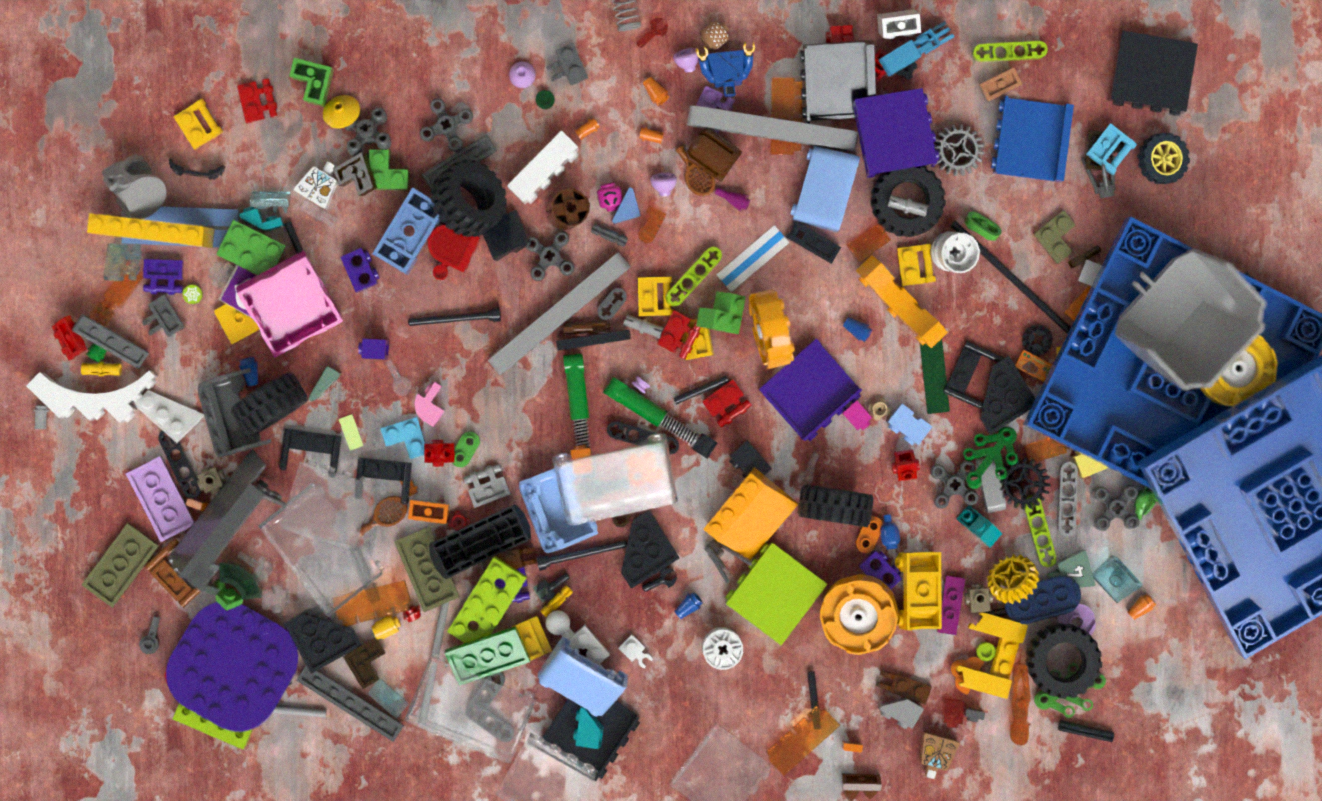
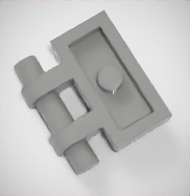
(489, 491)

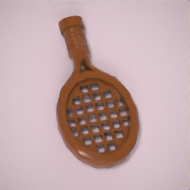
(683, 154)
(368, 526)

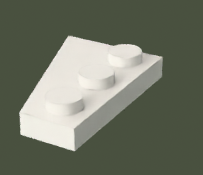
(168, 415)

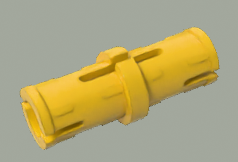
(101, 369)

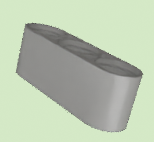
(990, 489)

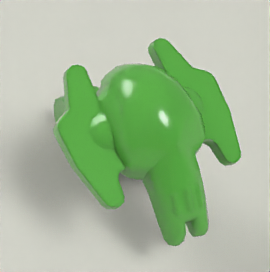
(1144, 502)

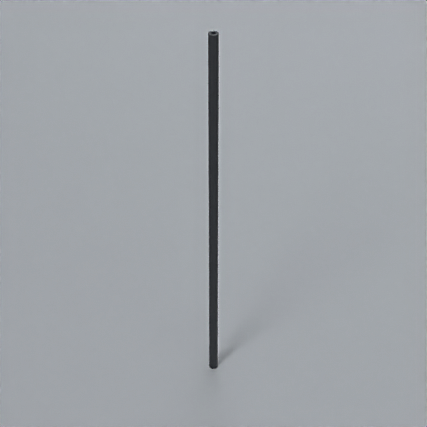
(1017, 282)

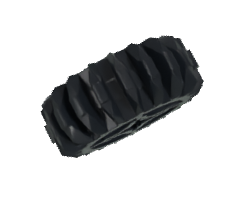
(1024, 492)

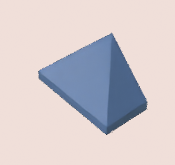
(628, 208)

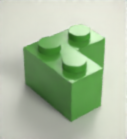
(317, 78)
(385, 176)
(725, 315)

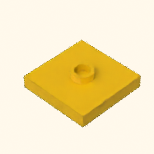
(235, 323)

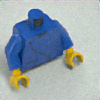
(726, 68)

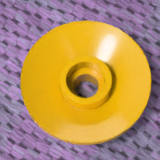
(344, 116)

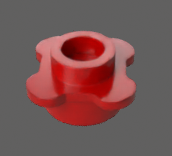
(458, 517)
(413, 614)

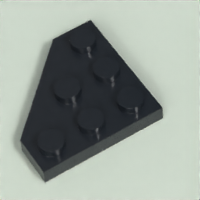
(1005, 396)
(646, 550)
(320, 640)

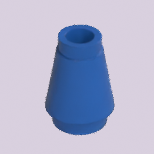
(858, 329)
(252, 377)
(689, 605)

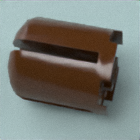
(713, 154)
(560, 216)

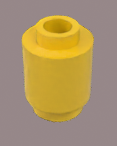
(386, 627)

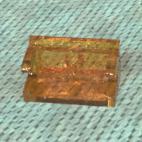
(868, 243)

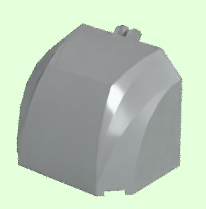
(1192, 319)

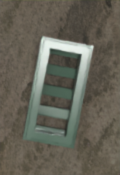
(327, 378)

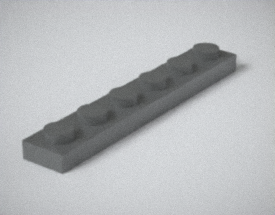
(351, 703)

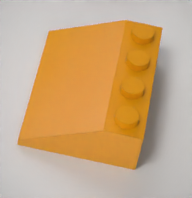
(750, 514)

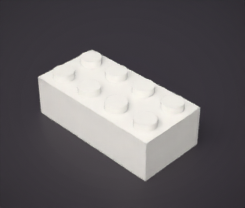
(543, 168)

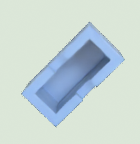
(910, 427)

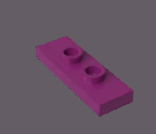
(951, 604)

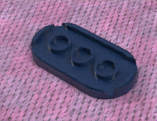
(1050, 599)

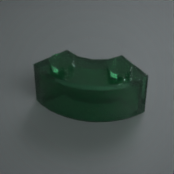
(242, 578)

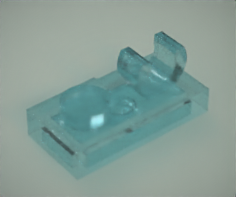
(266, 199)

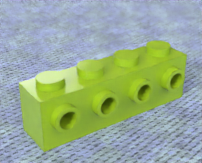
(195, 721)

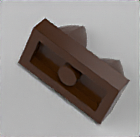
(868, 783)

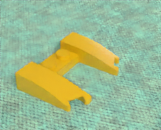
(998, 680)

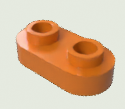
(867, 533)

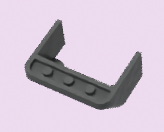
(217, 399)

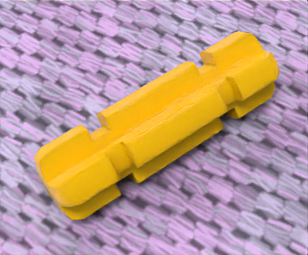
(556, 601)

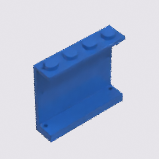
(1032, 139)

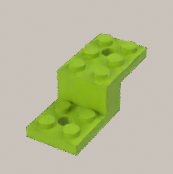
(487, 601)

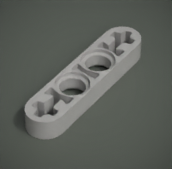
(1063, 498)

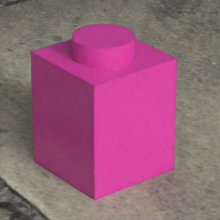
(857, 416)

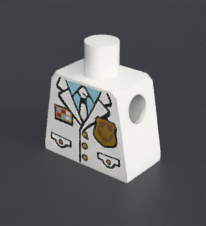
(318, 185)

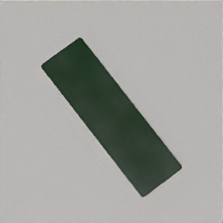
(934, 378)

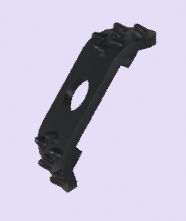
(212, 174)

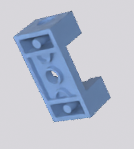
(400, 249)

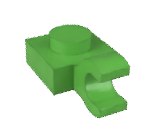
(227, 597)

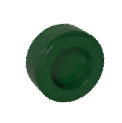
(545, 99)

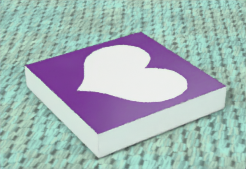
(229, 292)

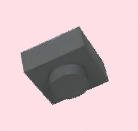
(973, 714)

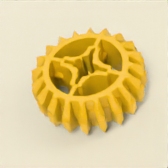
(1018, 583)

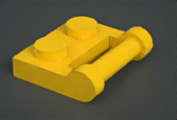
(193, 128)
(909, 265)
(648, 296)

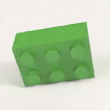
(250, 248)

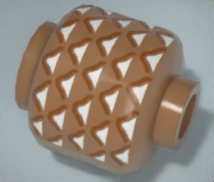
(714, 35)

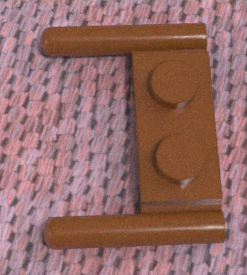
(168, 578)

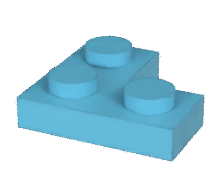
(406, 431)

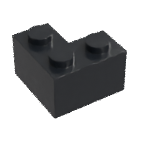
(747, 458)

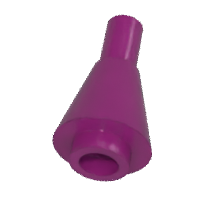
(737, 200)

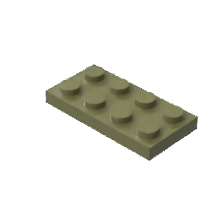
(120, 565)
(426, 580)

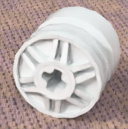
(964, 256)
(719, 637)

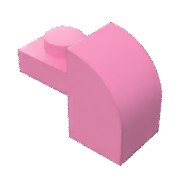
(425, 408)

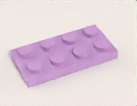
(160, 498)

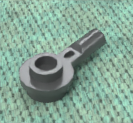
(149, 643)

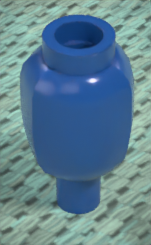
(890, 533)

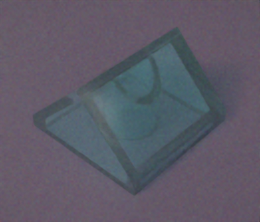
(1116, 579)

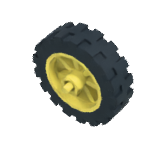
(1180, 157)

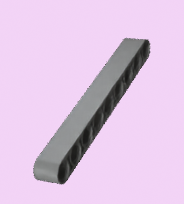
(772, 128)
(559, 313)

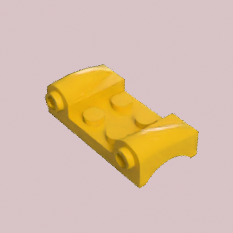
(921, 590)

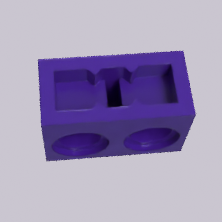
(355, 272)
(374, 349)
(883, 568)

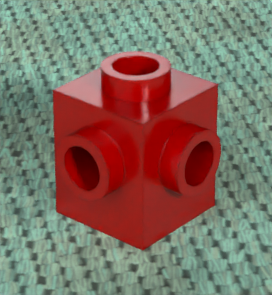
(439, 453)
(905, 465)

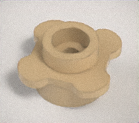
(874, 409)

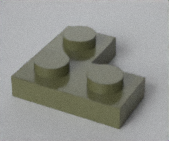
(1050, 236)

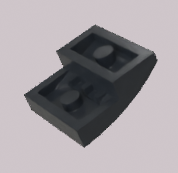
(506, 236)

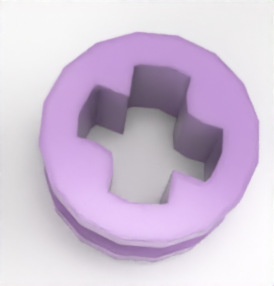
(640, 384)

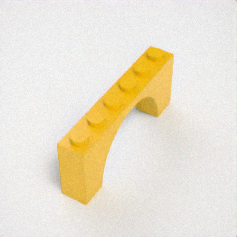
(150, 230)

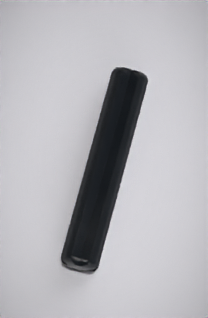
(1086, 731)

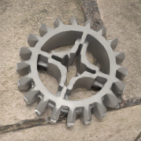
(965, 154)

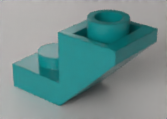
(254, 217)

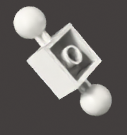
(559, 624)

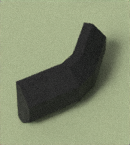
(480, 541)

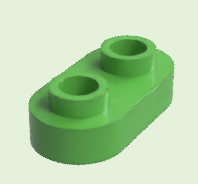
(982, 226)
(465, 449)

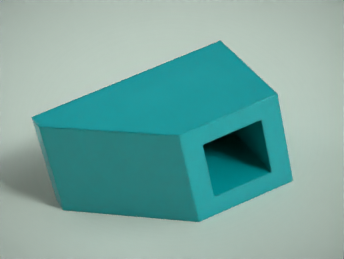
(979, 526)
(589, 730)

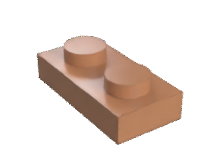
(1000, 84)

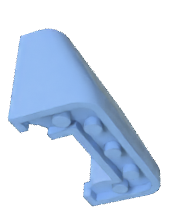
(826, 188)
(546, 513)
(581, 679)

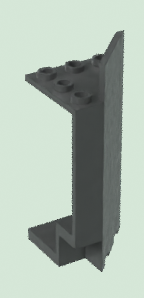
(219, 523)

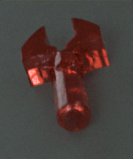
(653, 32)

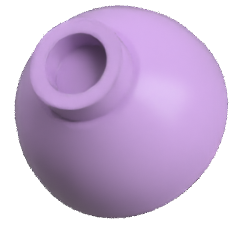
(686, 59)
(522, 74)
(663, 183)

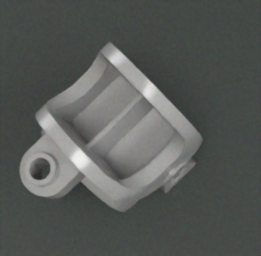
(135, 187)

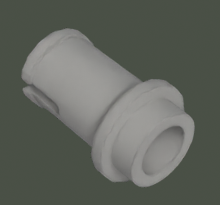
(40, 416)

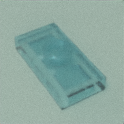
(388, 698)

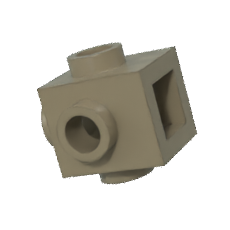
(218, 479)
(981, 605)

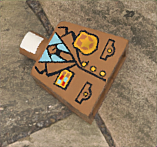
(936, 752)

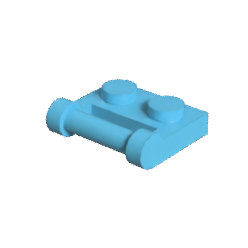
(1106, 145)

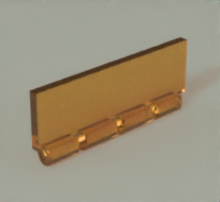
(784, 107)
(376, 599)
(806, 739)

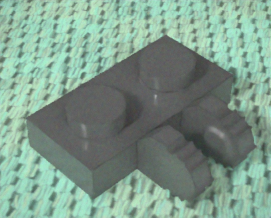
(571, 64)
(166, 316)

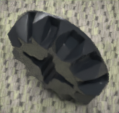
(1028, 338)

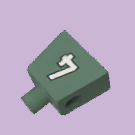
(1076, 567)

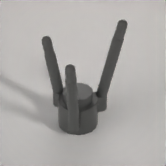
(1105, 188)
(715, 552)

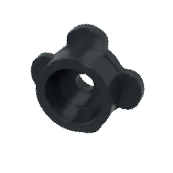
(907, 73)

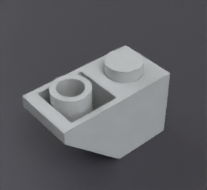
(902, 710)

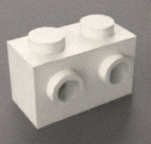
(899, 23)

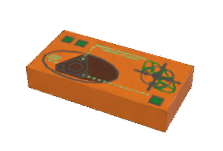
(1033, 365)

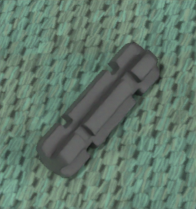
(609, 235)

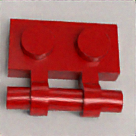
(251, 101)
(674, 332)
(71, 342)
(722, 399)

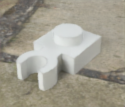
(633, 649)

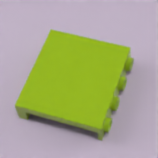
(775, 593)

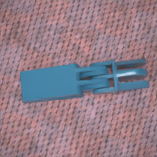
(909, 53)

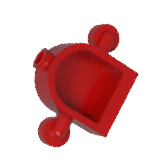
(450, 250)

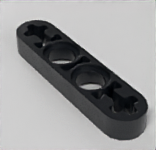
(593, 340)
(643, 434)
(177, 465)

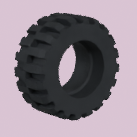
(456, 211)
(908, 226)
(269, 404)
(835, 505)
(1082, 678)

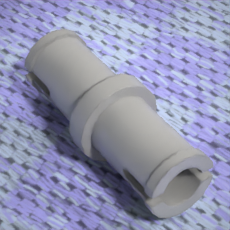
(907, 205)
(643, 326)

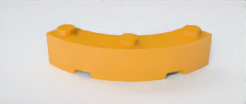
(900, 302)

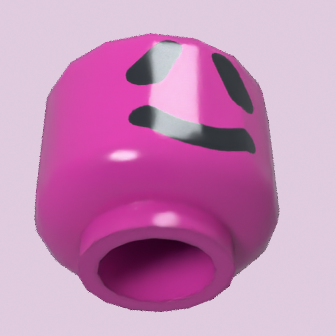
(609, 196)

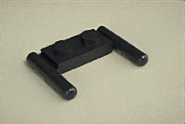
(964, 371)
(310, 442)
(388, 471)

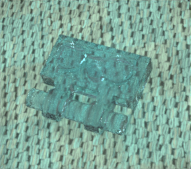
(116, 260)

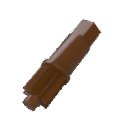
(585, 327)

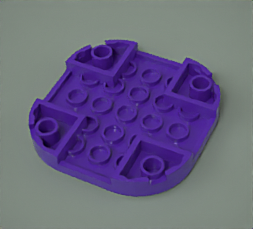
(232, 667)

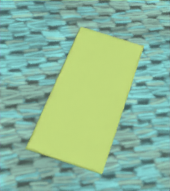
(351, 432)

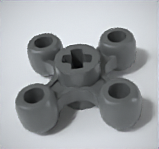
(443, 117)
(368, 133)
(556, 261)
(947, 479)
(1121, 513)

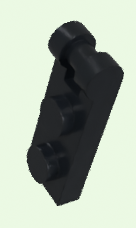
(813, 242)

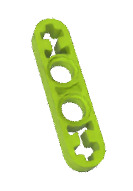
(1009, 49)
(693, 276)
(1042, 530)

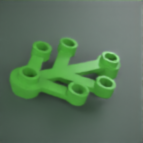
(1059, 707)

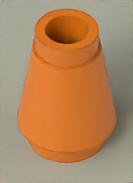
(655, 91)
(1142, 606)

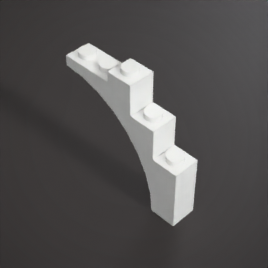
(63, 400)

